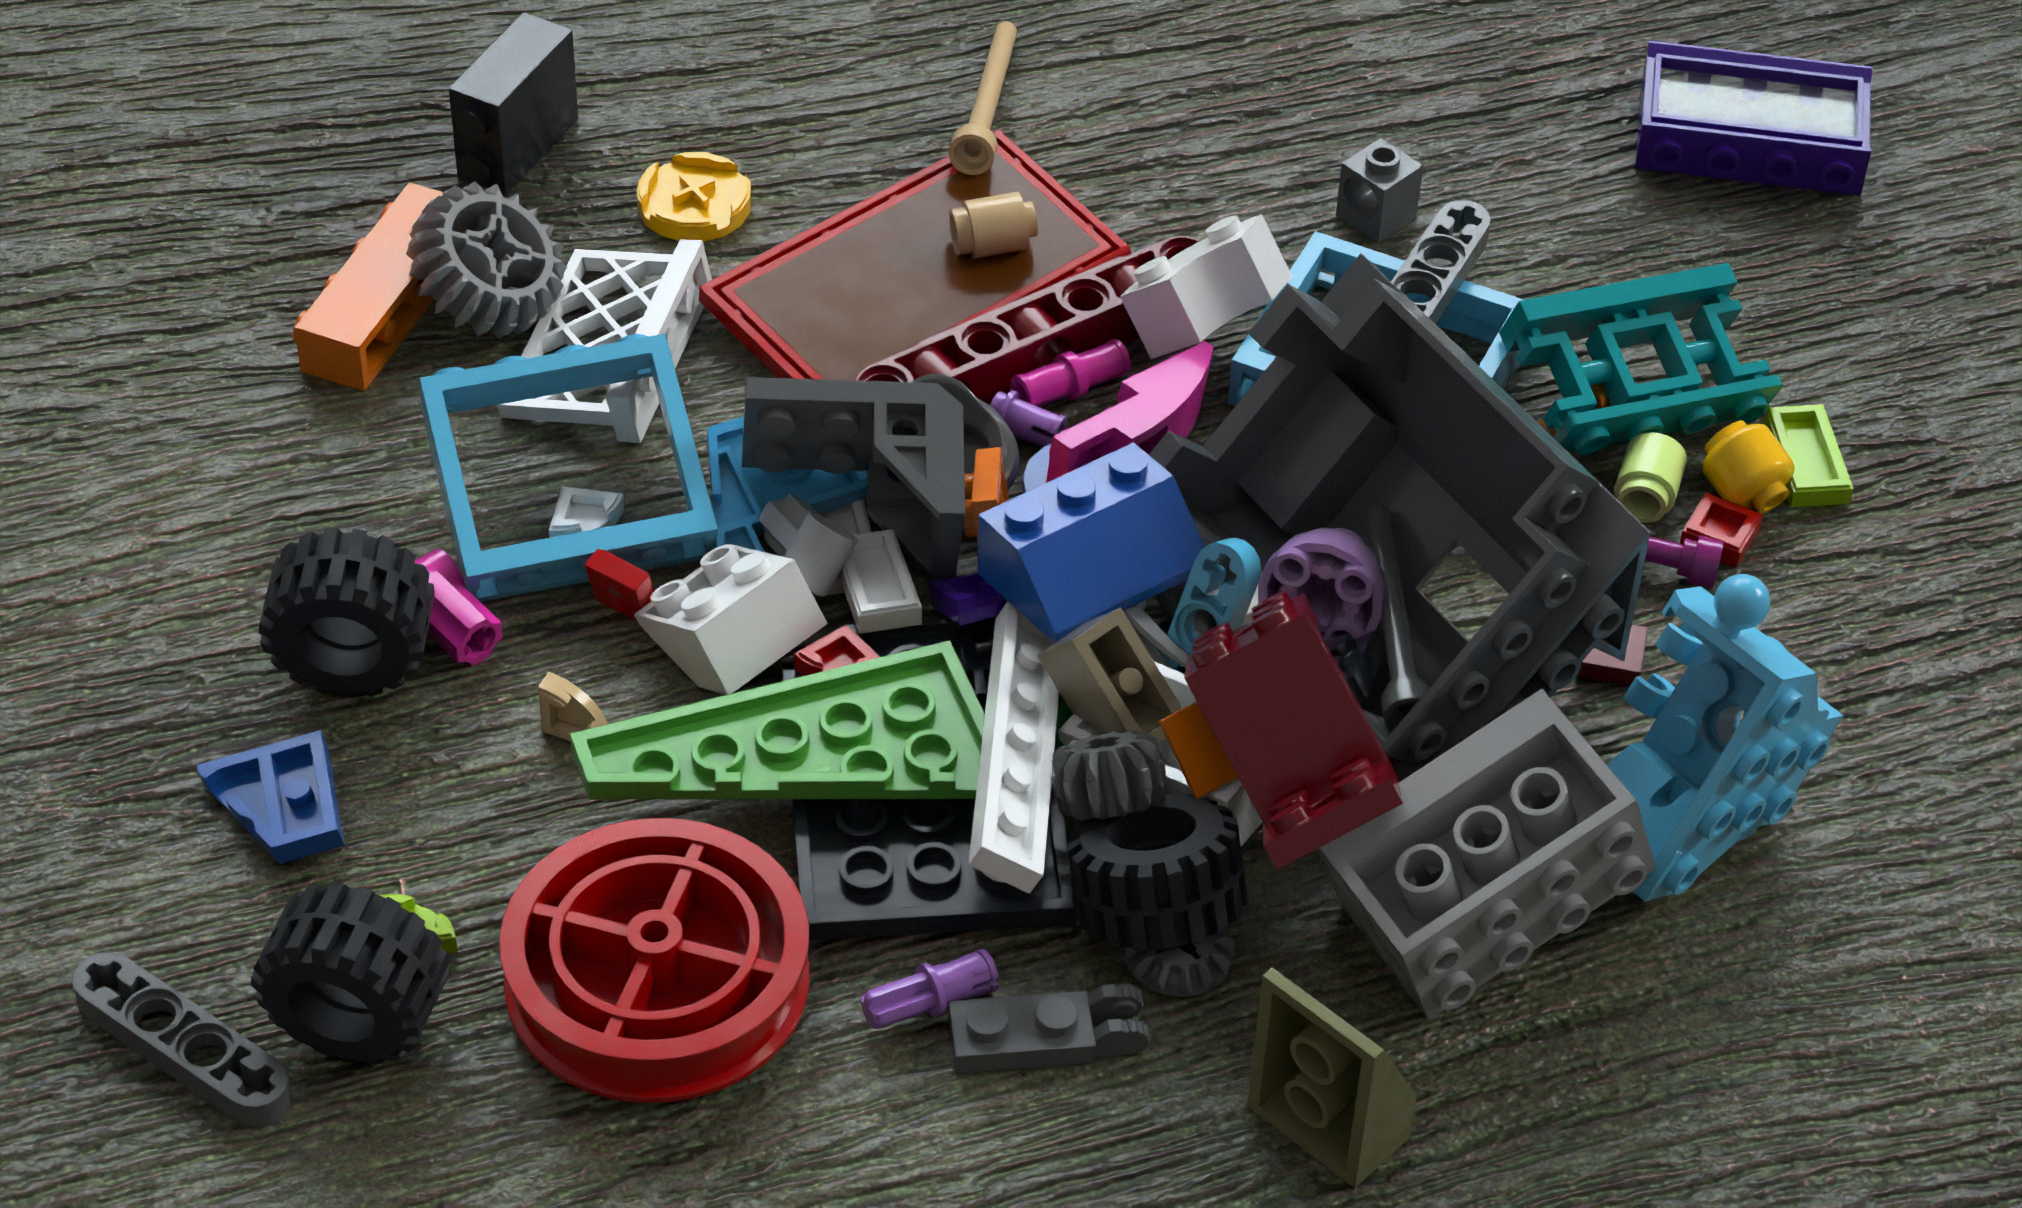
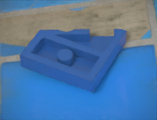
(280, 795)

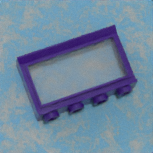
(1754, 117)

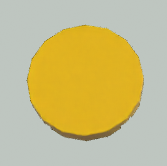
(694, 197)

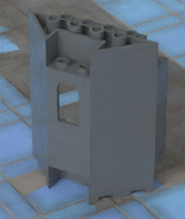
(1397, 415)

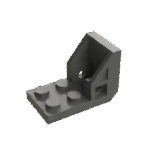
(876, 430)

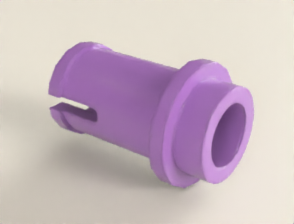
(1028, 420)

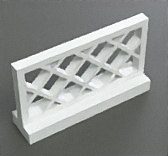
(669, 309)

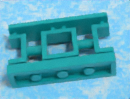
(1635, 315)

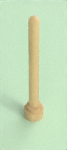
(974, 143)

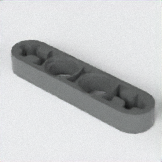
(1438, 242)
(174, 1044)

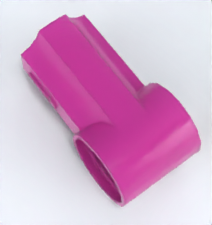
(457, 616)

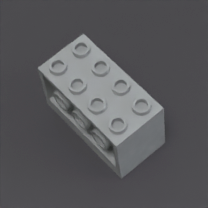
(1490, 855)

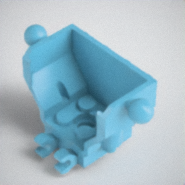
(1700, 770)

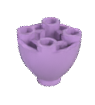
(1335, 575)

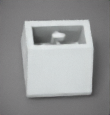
(732, 616)

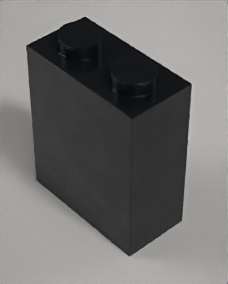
(514, 103)

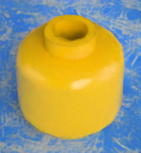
(1748, 466)

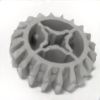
(497, 251)

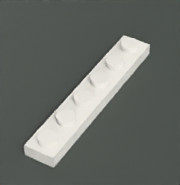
(1015, 756)

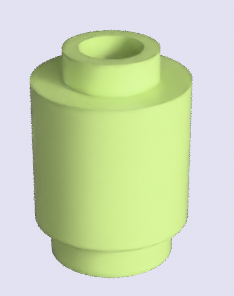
(1650, 476)

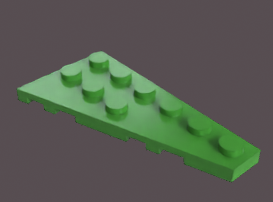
(844, 733)

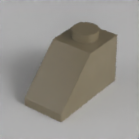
(1110, 677)

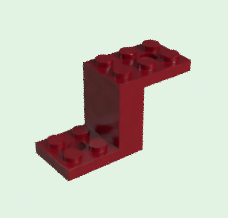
(1291, 728)

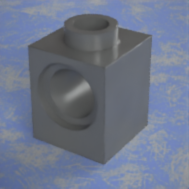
(1379, 190)

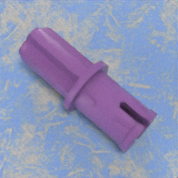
(930, 989)

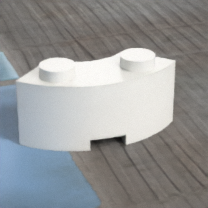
(1205, 285)

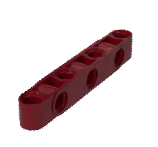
(1031, 330)

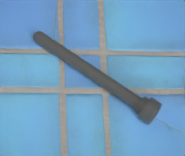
(1405, 687)

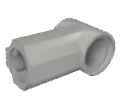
(810, 539)

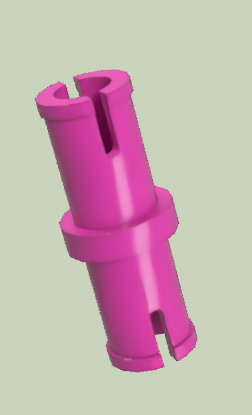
(1073, 374)

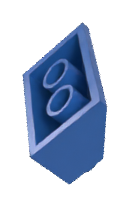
(1089, 542)

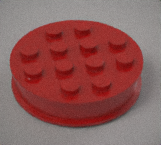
(655, 960)

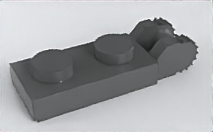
(1046, 1029)

